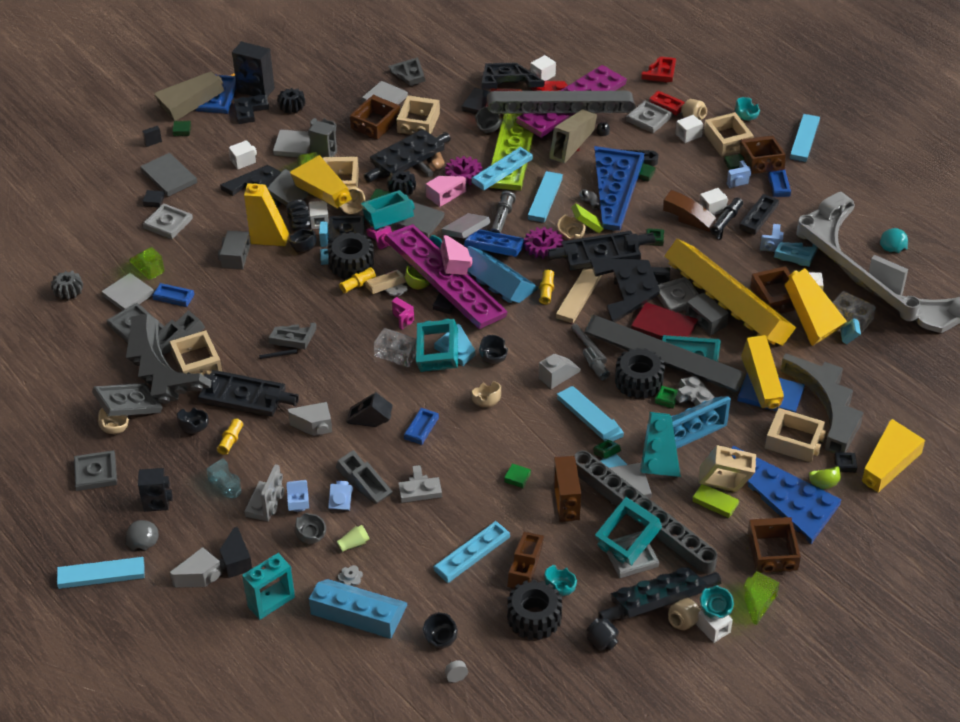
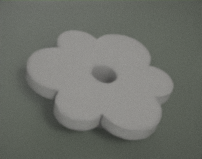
(396, 290)
(350, 575)

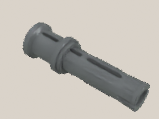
(497, 227)

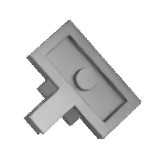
(693, 390)
(419, 487)

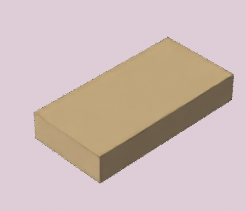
(385, 281)

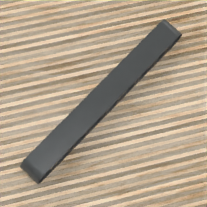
(560, 101)
(671, 355)
(670, 526)

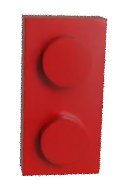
(667, 102)

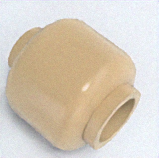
(695, 108)
(683, 614)

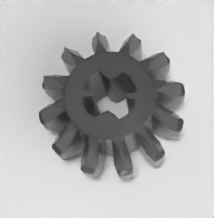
(67, 285)

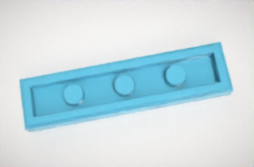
(804, 138)
(502, 168)
(545, 196)
(588, 412)
(471, 551)
(100, 572)

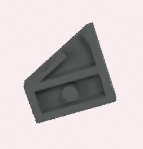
(408, 71)
(292, 336)

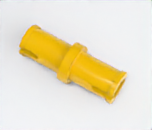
(357, 280)
(546, 287)
(230, 436)

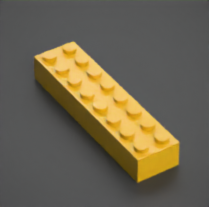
(729, 292)

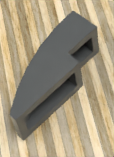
(185, 326)
(363, 477)

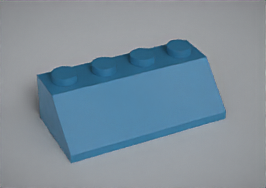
(499, 276)
(700, 420)
(356, 607)

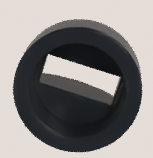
(600, 126)

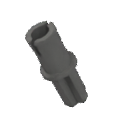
(596, 363)

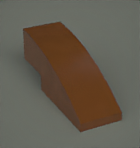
(688, 211)
(525, 559)

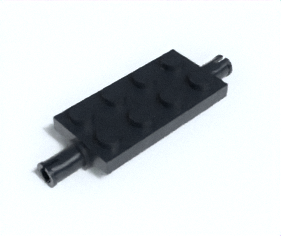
(406, 154)
(609, 246)
(245, 393)
(657, 593)

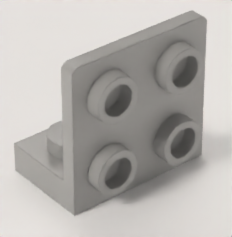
(266, 496)

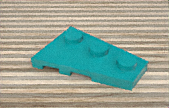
(702, 346)
(660, 447)

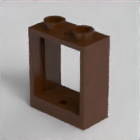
(379, 106)
(767, 145)
(773, 276)
(567, 488)
(773, 529)

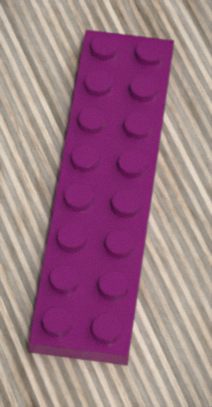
(597, 80)
(457, 288)

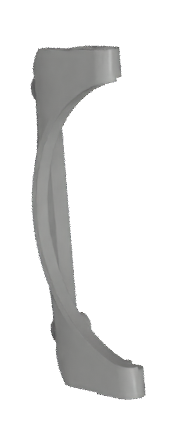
(822, 230)

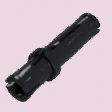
(730, 212)

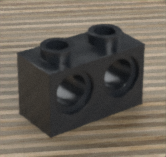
(154, 489)

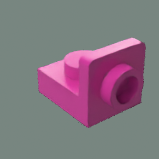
(379, 235)
(403, 312)

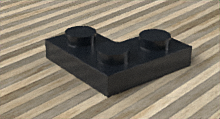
(247, 106)

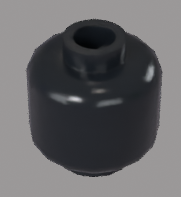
(602, 634)

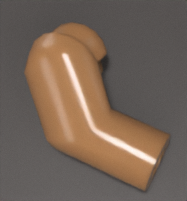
(437, 163)

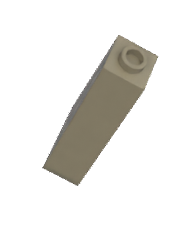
(189, 95)
(571, 134)

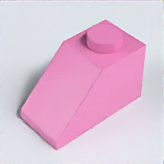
(445, 189)
(455, 257)

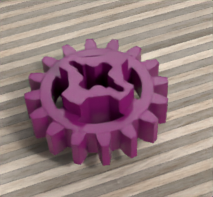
(464, 168)
(540, 240)

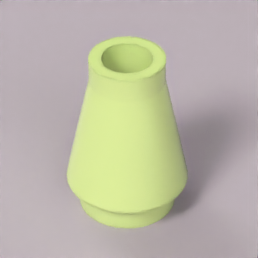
(355, 537)

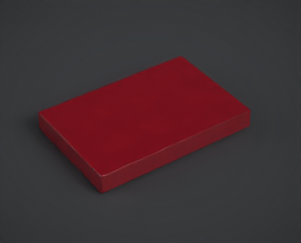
(661, 321)

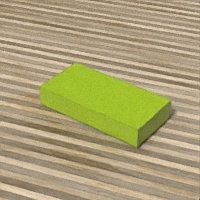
(587, 218)
(715, 500)

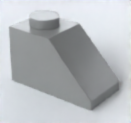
(556, 370)
(311, 418)
(197, 570)

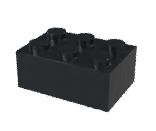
(253, 69)

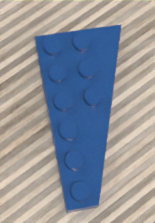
(616, 182)
(793, 498)

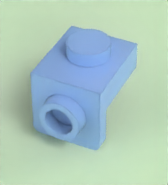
(739, 176)
(770, 243)
(297, 495)
(340, 496)

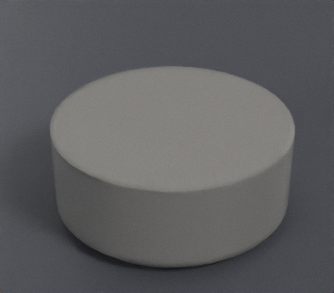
(456, 671)

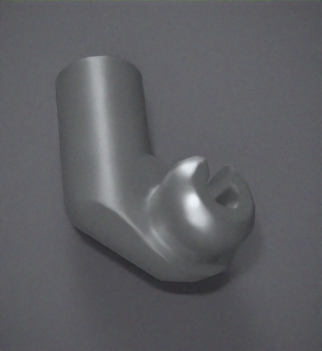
(591, 198)

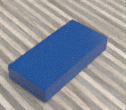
(779, 183)
(173, 295)
(421, 426)

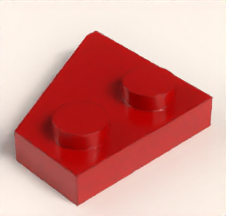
(661, 70)

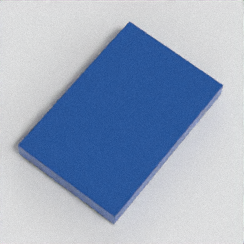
(221, 102)
(495, 242)
(791, 390)

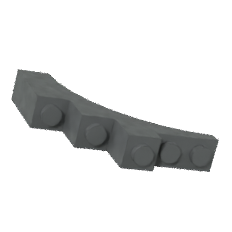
(146, 353)
(836, 399)

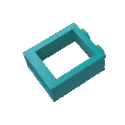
(388, 209)
(440, 360)
(652, 525)
(276, 595)

